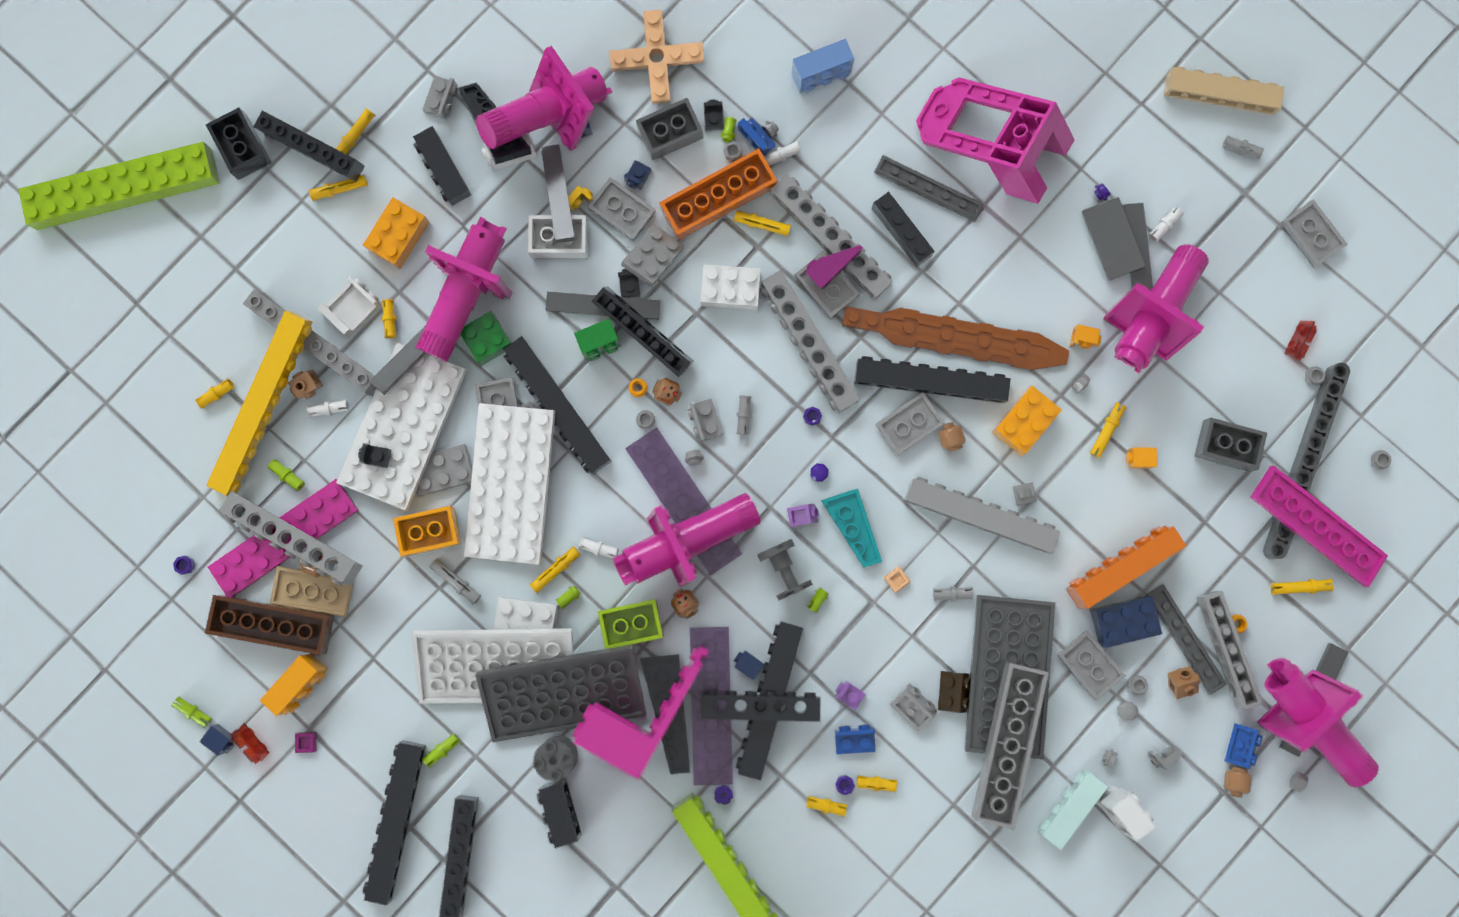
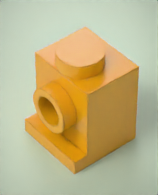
(1085, 337)

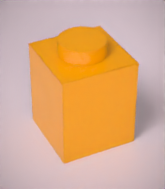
(1141, 457)

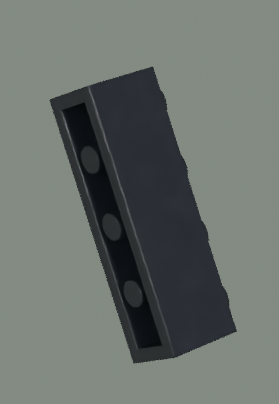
(442, 166)
(902, 229)

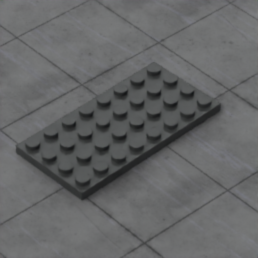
(1012, 633)
(558, 690)

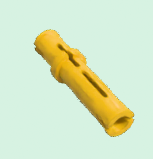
(355, 132)
(330, 190)
(762, 223)
(1108, 429)
(548, 575)
(1311, 586)

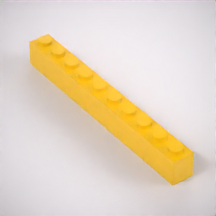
(259, 403)

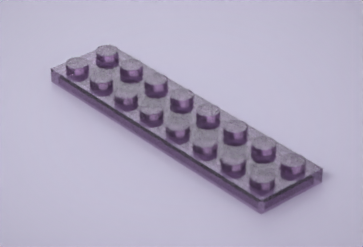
(677, 492)
(711, 737)

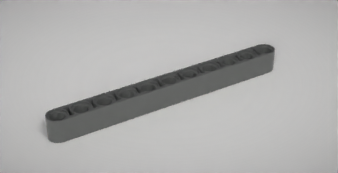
(1305, 448)

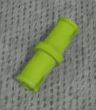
(286, 475)
(191, 712)
(441, 750)

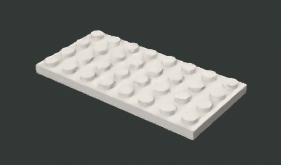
(407, 423)
(509, 483)
(449, 658)

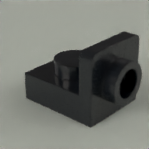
(713, 115)
(628, 284)
(374, 455)

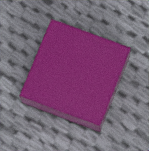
(305, 742)

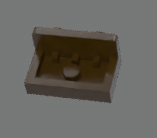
(954, 692)

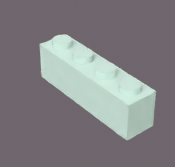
(1072, 809)

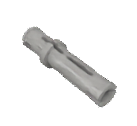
(456, 582)

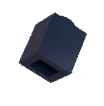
(748, 664)
(217, 740)

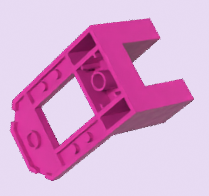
(1031, 127)
(623, 741)

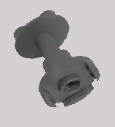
(781, 562)
(555, 758)

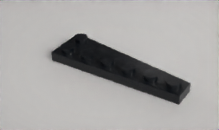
(479, 103)
(660, 675)

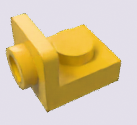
(576, 197)

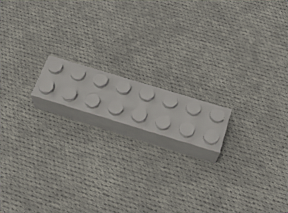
(1009, 745)

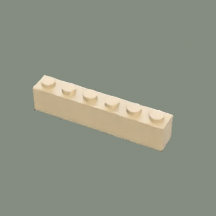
(1224, 90)

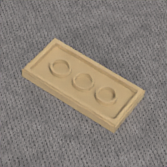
(317, 594)

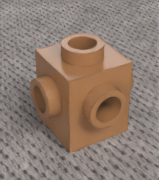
(305, 384)
(1183, 682)

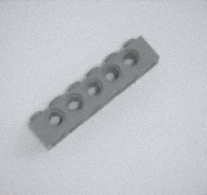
(1229, 650)

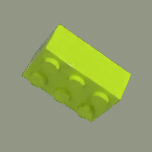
(630, 624)

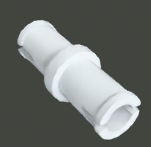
(782, 153)
(1166, 224)
(327, 408)
(598, 548)

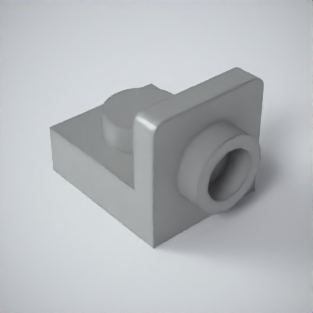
(1168, 757)

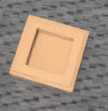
(897, 579)

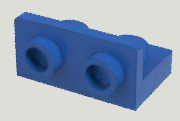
(756, 135)
(855, 740)
(1243, 746)

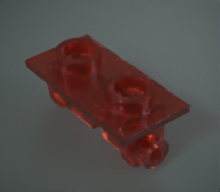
(1304, 333)
(245, 736)

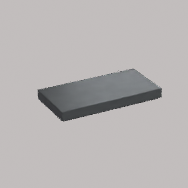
(1113, 239)

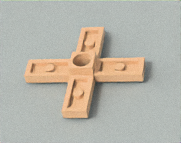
(655, 44)

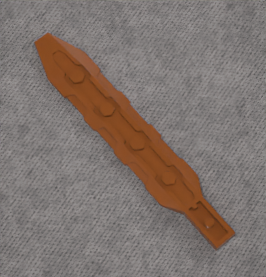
(959, 337)

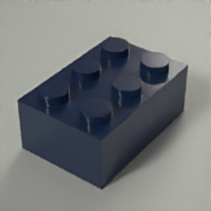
(1126, 621)

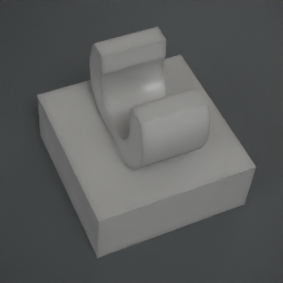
(1024, 493)

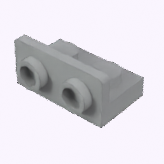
(440, 97)
(705, 419)
(914, 707)

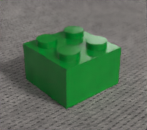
(485, 338)
(597, 340)

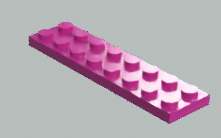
(1319, 526)
(257, 558)

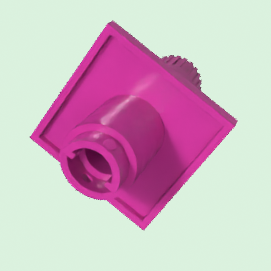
(553, 100)
(467, 278)
(1155, 318)
(678, 543)
(1311, 714)

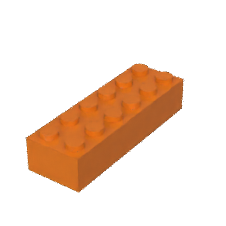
(718, 194)
(1125, 567)

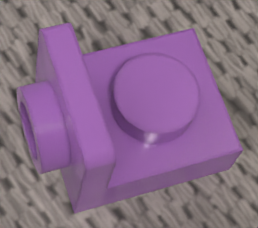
(803, 515)
(849, 694)

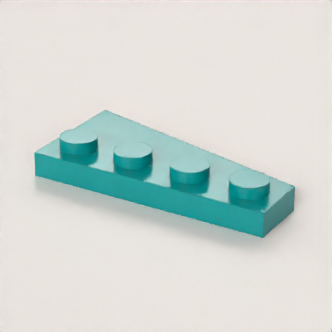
(852, 521)

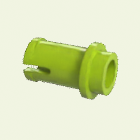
(729, 128)
(566, 598)
(817, 600)

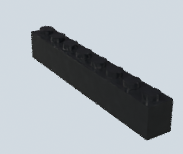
(932, 380)
(552, 398)
(776, 679)
(394, 822)

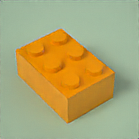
(396, 233)
(1026, 420)
(427, 531)
(294, 685)

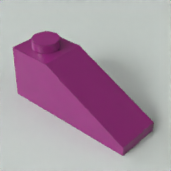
(828, 267)

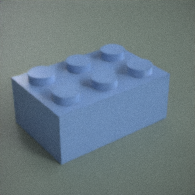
(822, 66)

